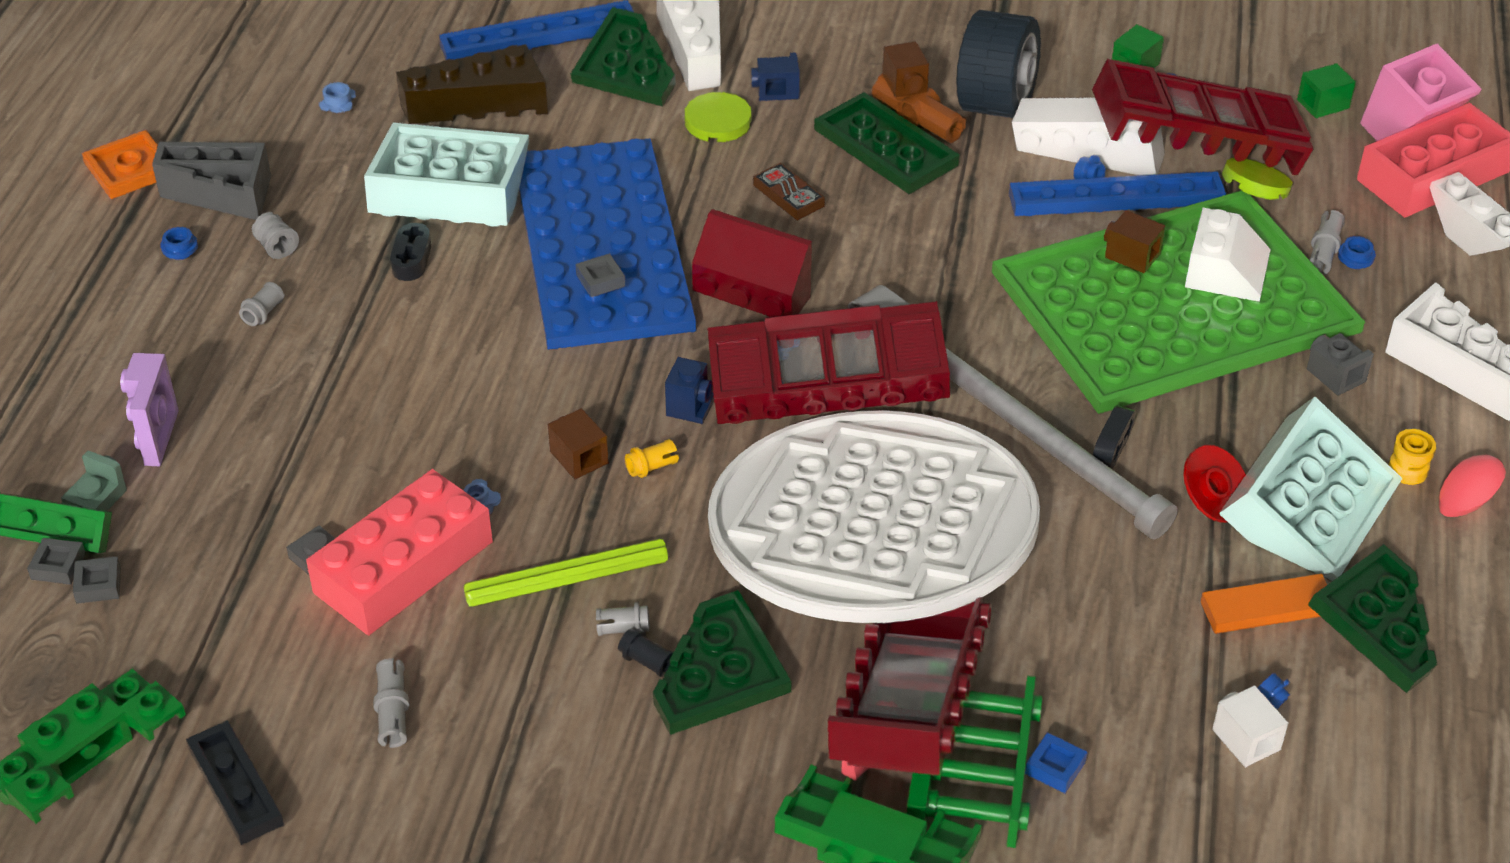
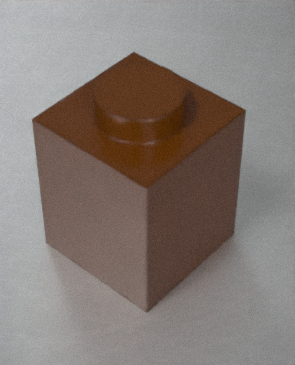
(905, 69)
(1134, 241)
(578, 443)

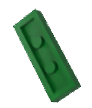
(38, 519)

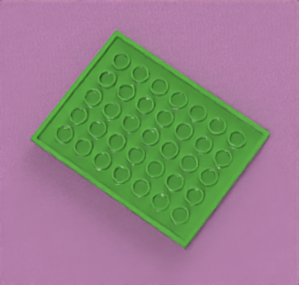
(1147, 333)

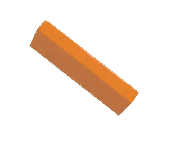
(1261, 603)

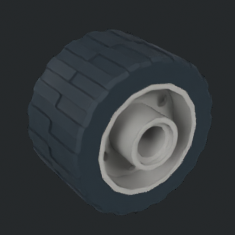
(997, 62)

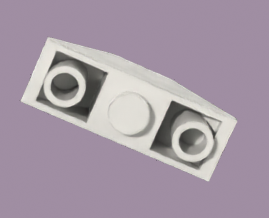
(1470, 215)

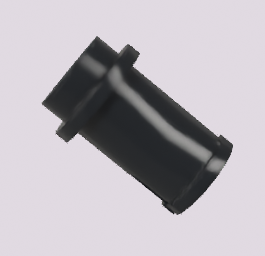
(645, 651)

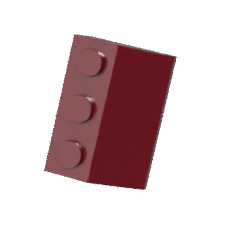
(752, 266)

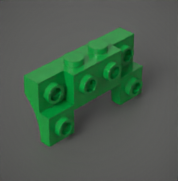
(79, 738)
(863, 831)

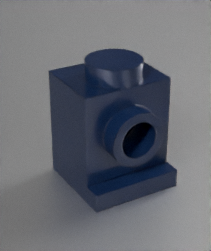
(776, 78)
(688, 391)

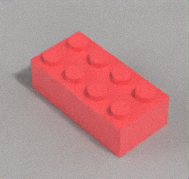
(1407, 162)
(399, 551)

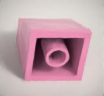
(1416, 91)

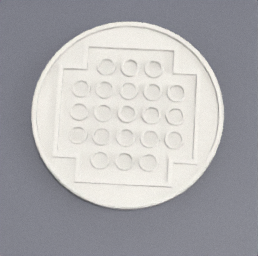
(873, 516)

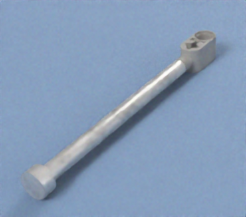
(1152, 514)

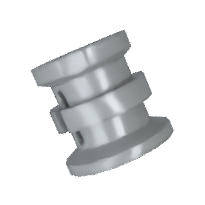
(275, 235)

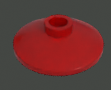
(1211, 479)

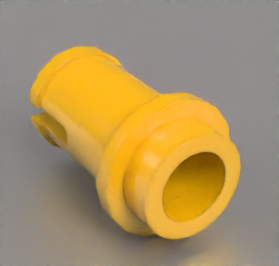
(643, 460)

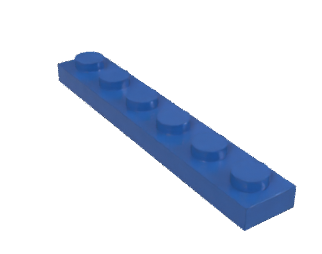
(533, 31)
(1114, 193)

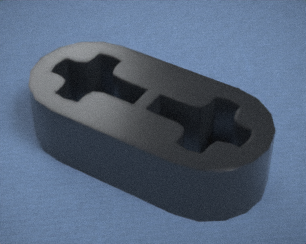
(404, 250)
(1114, 435)

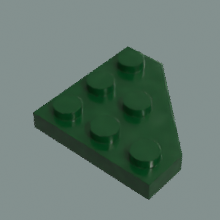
(625, 60)
(1380, 616)
(719, 667)

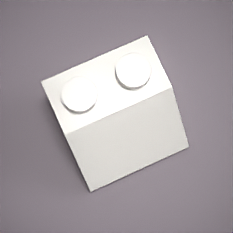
(1227, 256)

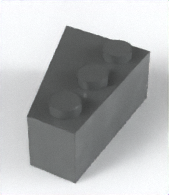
(214, 175)

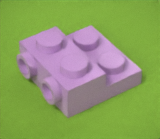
(150, 404)

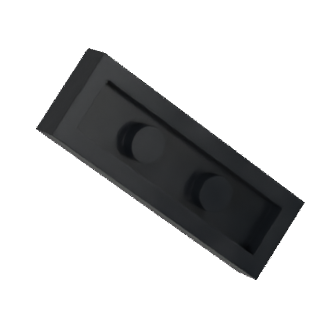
(235, 782)

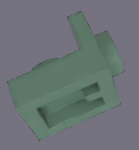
(99, 485)

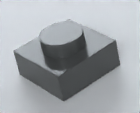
(600, 275)
(307, 546)
(56, 560)
(96, 580)

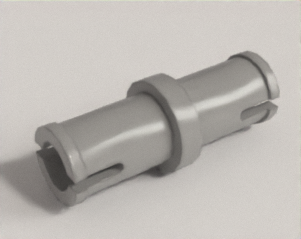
(1327, 240)
(391, 703)

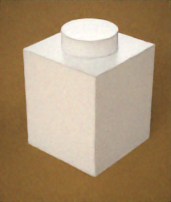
(1249, 725)

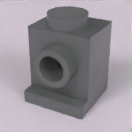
(1339, 363)

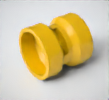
(1412, 455)

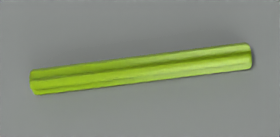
(565, 572)

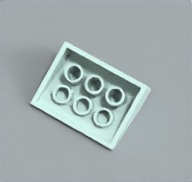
(446, 174)
(1312, 492)

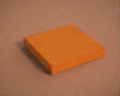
(123, 164)

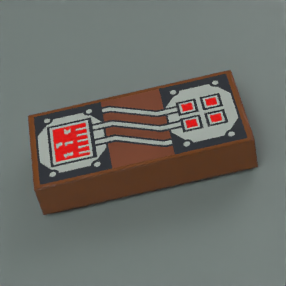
(788, 191)

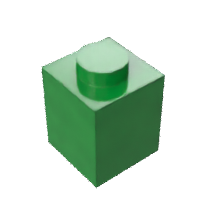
(1139, 47)
(1326, 90)

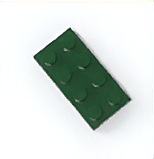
(886, 142)

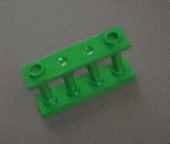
(926, 802)

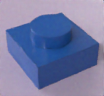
(1056, 762)

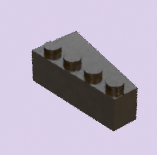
(473, 86)

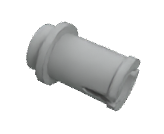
(255, 310)
(624, 619)

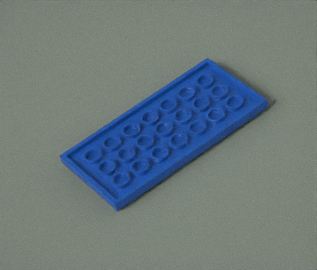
(597, 204)

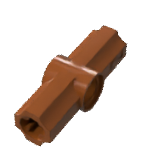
(922, 110)

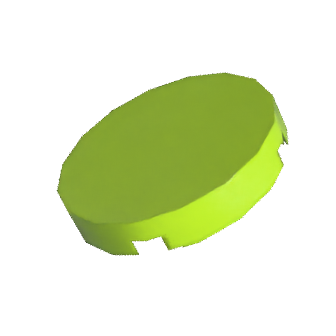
(718, 116)
(1257, 179)

